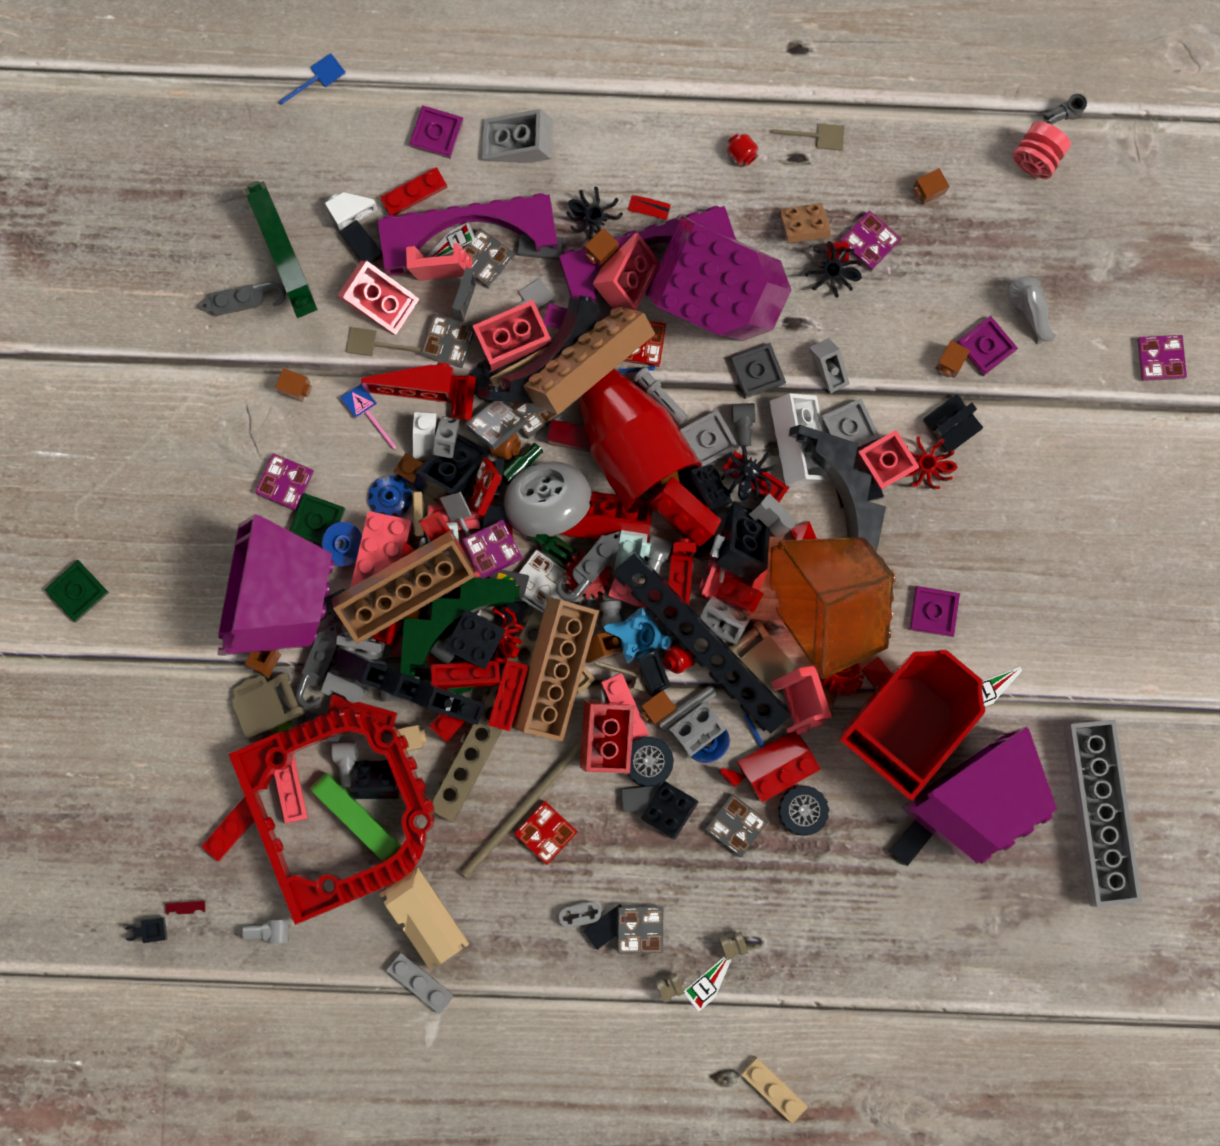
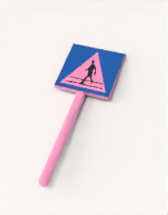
(360, 402)

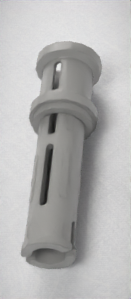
(654, 389)

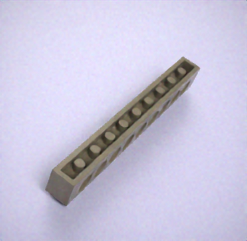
(451, 809)

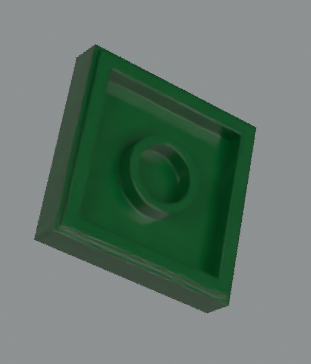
(315, 517)
(76, 591)

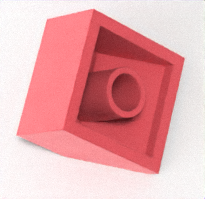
(887, 460)

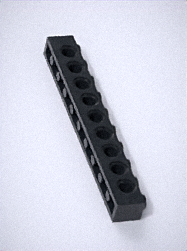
(767, 720)

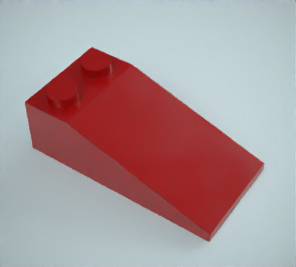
(421, 382)

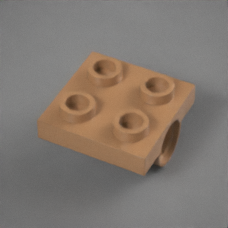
(805, 223)

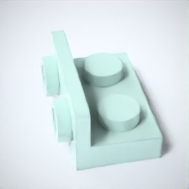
(630, 542)

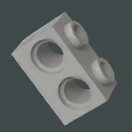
(725, 620)
(697, 729)

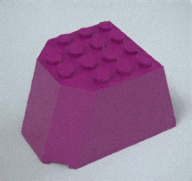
(719, 283)
(273, 590)
(987, 799)

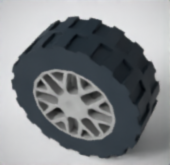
(650, 761)
(803, 810)

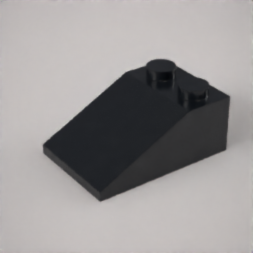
(448, 476)
(744, 544)

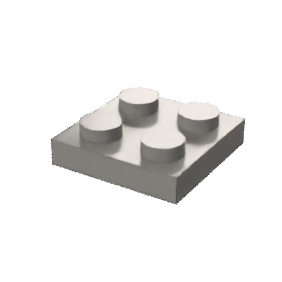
(851, 423)
(710, 438)

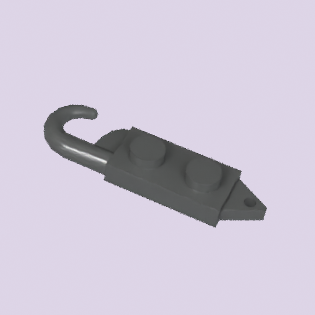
(241, 298)
(591, 565)
(317, 664)

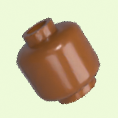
(507, 449)

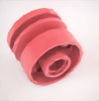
(1041, 150)

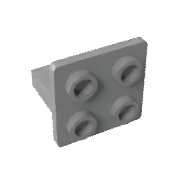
(368, 648)

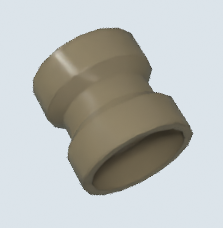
(733, 945)
(670, 987)

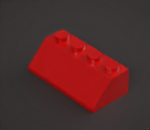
(609, 516)

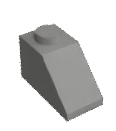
(830, 365)

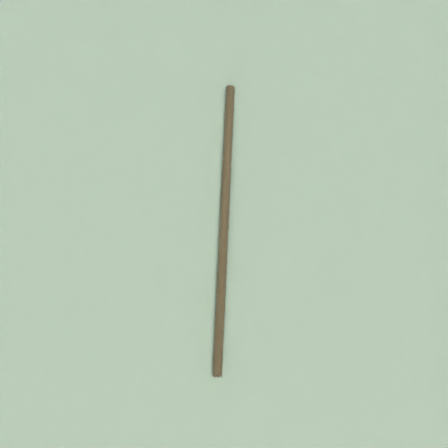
(533, 797)

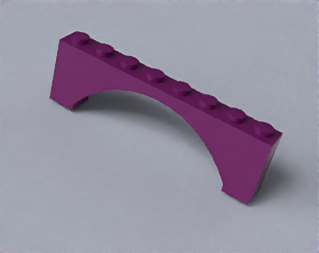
(519, 214)
(581, 273)

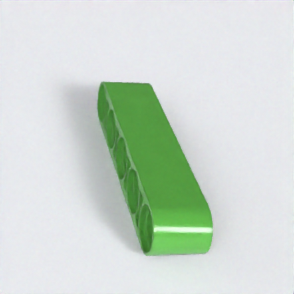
(355, 817)

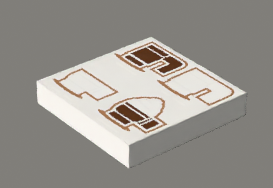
(542, 579)

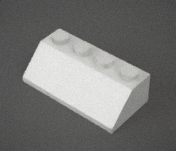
(789, 412)

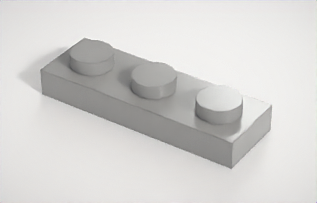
(420, 983)

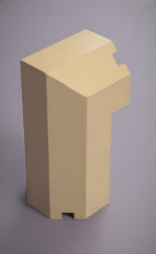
(425, 918)

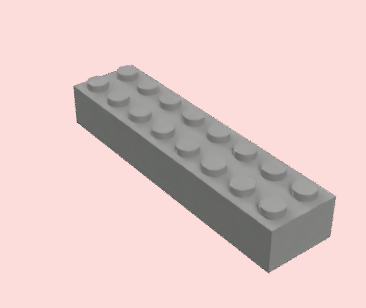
(1103, 813)

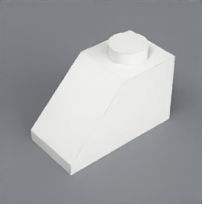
(349, 208)
(424, 433)

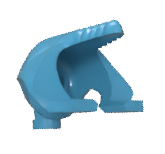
(638, 634)

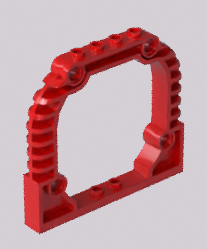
(254, 770)

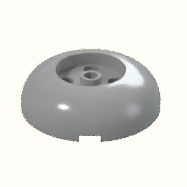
(536, 508)

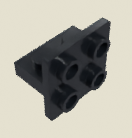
(953, 423)
(707, 487)
(475, 639)
(373, 781)
(669, 810)

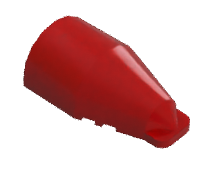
(632, 437)

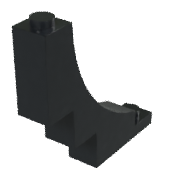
(579, 319)
(837, 460)
(408, 687)

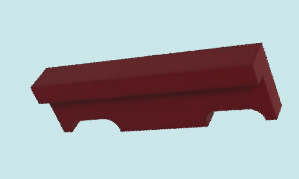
(185, 907)

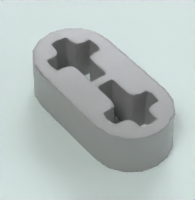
(581, 920)

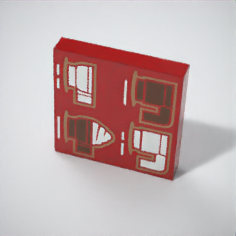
(651, 350)
(483, 487)
(546, 832)

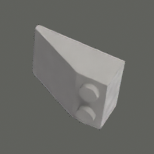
(518, 137)

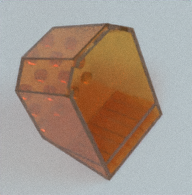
(833, 599)

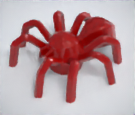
(928, 464)
(507, 648)

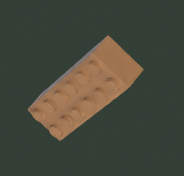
(588, 359)
(403, 587)
(555, 669)

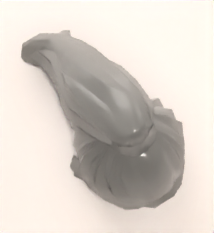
(1028, 297)

